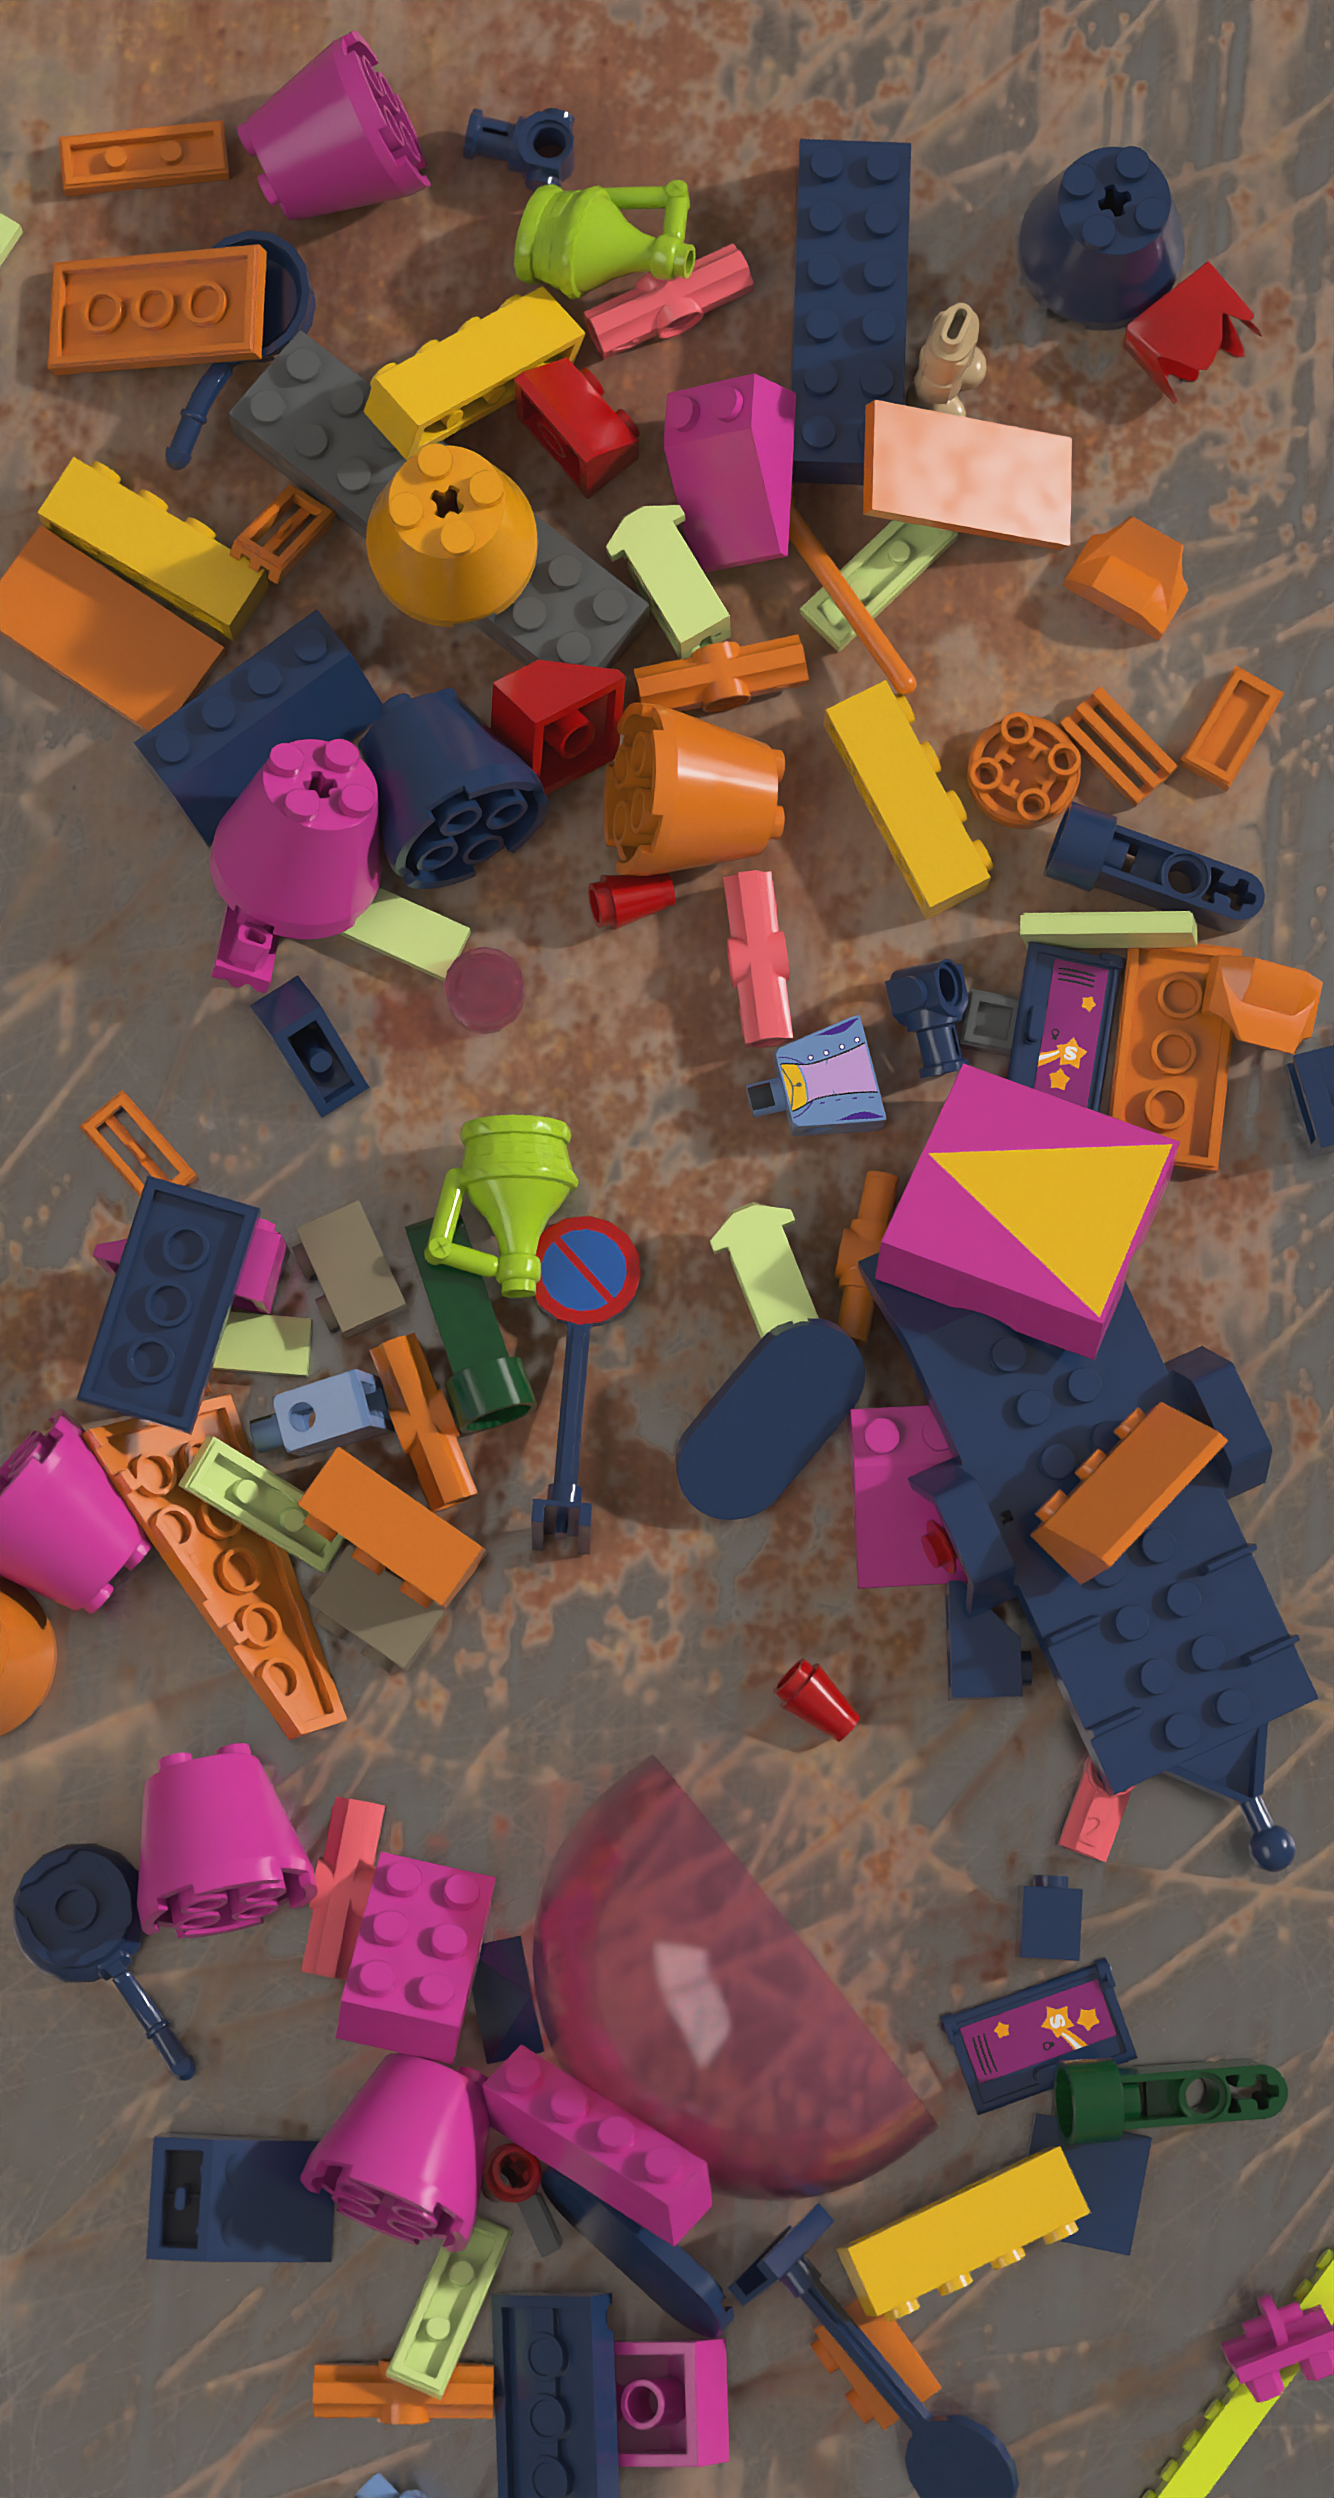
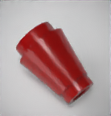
(628, 898)
(815, 1699)
(519, 2167)

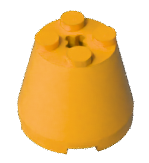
(451, 537)

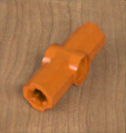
(724, 675)
(423, 1422)
(366, 2392)

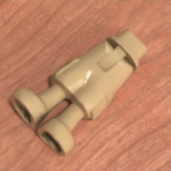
(948, 362)

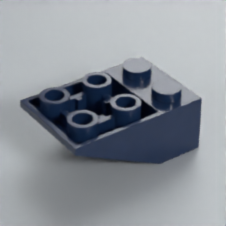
(235, 2201)

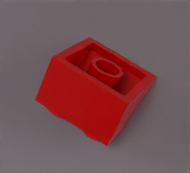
(576, 424)
(559, 718)

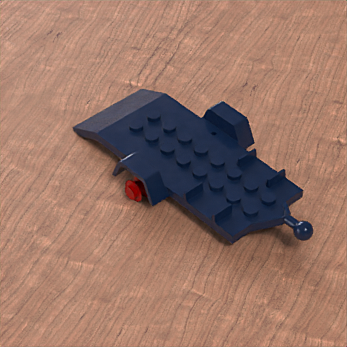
(1177, 1643)

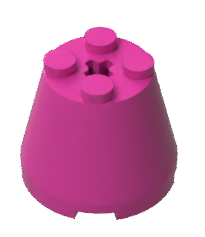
(335, 136)
(302, 841)
(64, 1519)
(217, 1846)
(408, 2152)

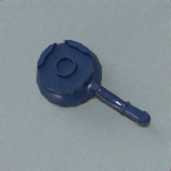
(287, 309)
(83, 1924)

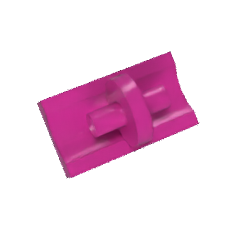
(245, 951)
(1279, 2340)

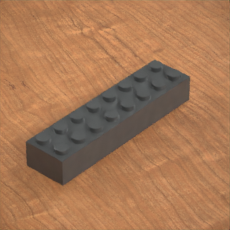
(313, 429)

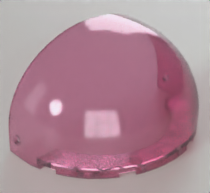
(703, 2006)

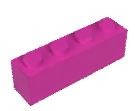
(598, 2145)

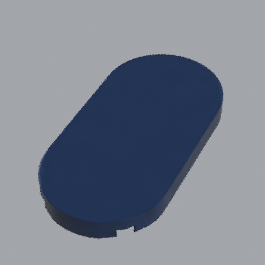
(769, 1418)
(653, 2264)

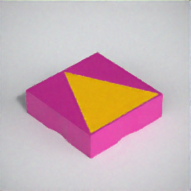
(1026, 1210)

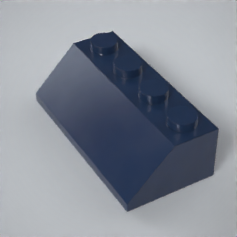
(283, 694)

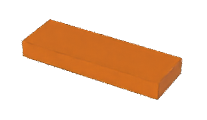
(144, 158)

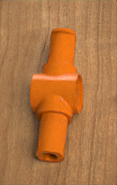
(858, 1243)

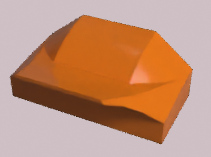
(1132, 575)
(1262, 1000)

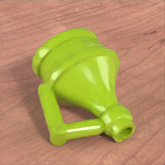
(584, 240)
(516, 1178)

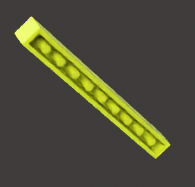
(1237, 2414)

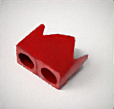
(1188, 329)

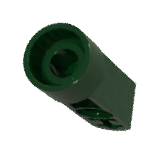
(486, 1382)
(1100, 2100)

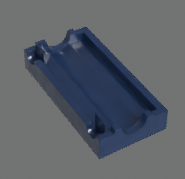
(554, 2395)

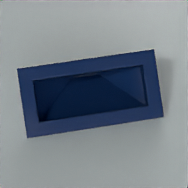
(505, 2000)

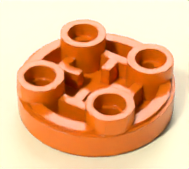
(1023, 771)

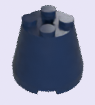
(1102, 239)
(447, 789)

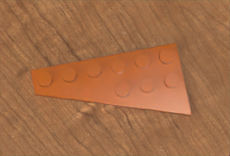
(228, 1571)

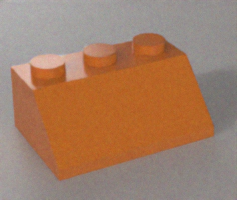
(1124, 1489)
(390, 1530)

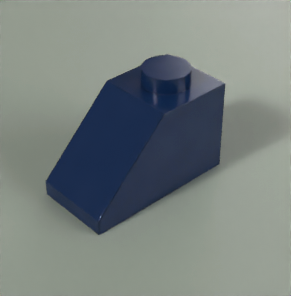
(309, 1046)
(982, 1652)

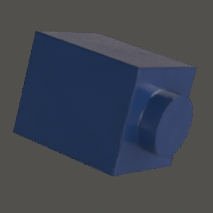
(1049, 1919)

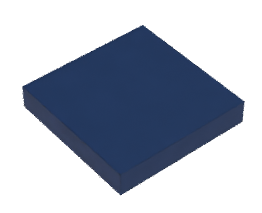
(1109, 2180)

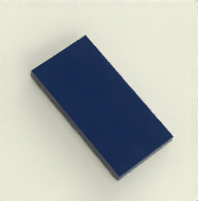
(169, 1305)

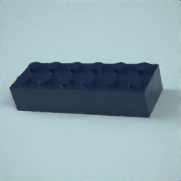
(847, 299)

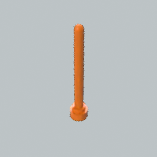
(849, 603)

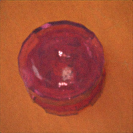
(484, 990)

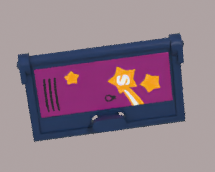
(1069, 1022)
(1035, 2029)

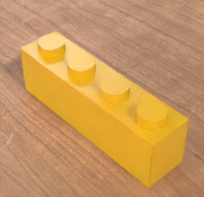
(470, 371)
(153, 547)
(907, 798)
(962, 2232)

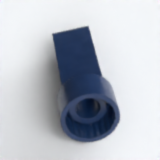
(1092, 851)

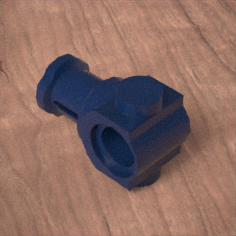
(520, 141)
(930, 1003)

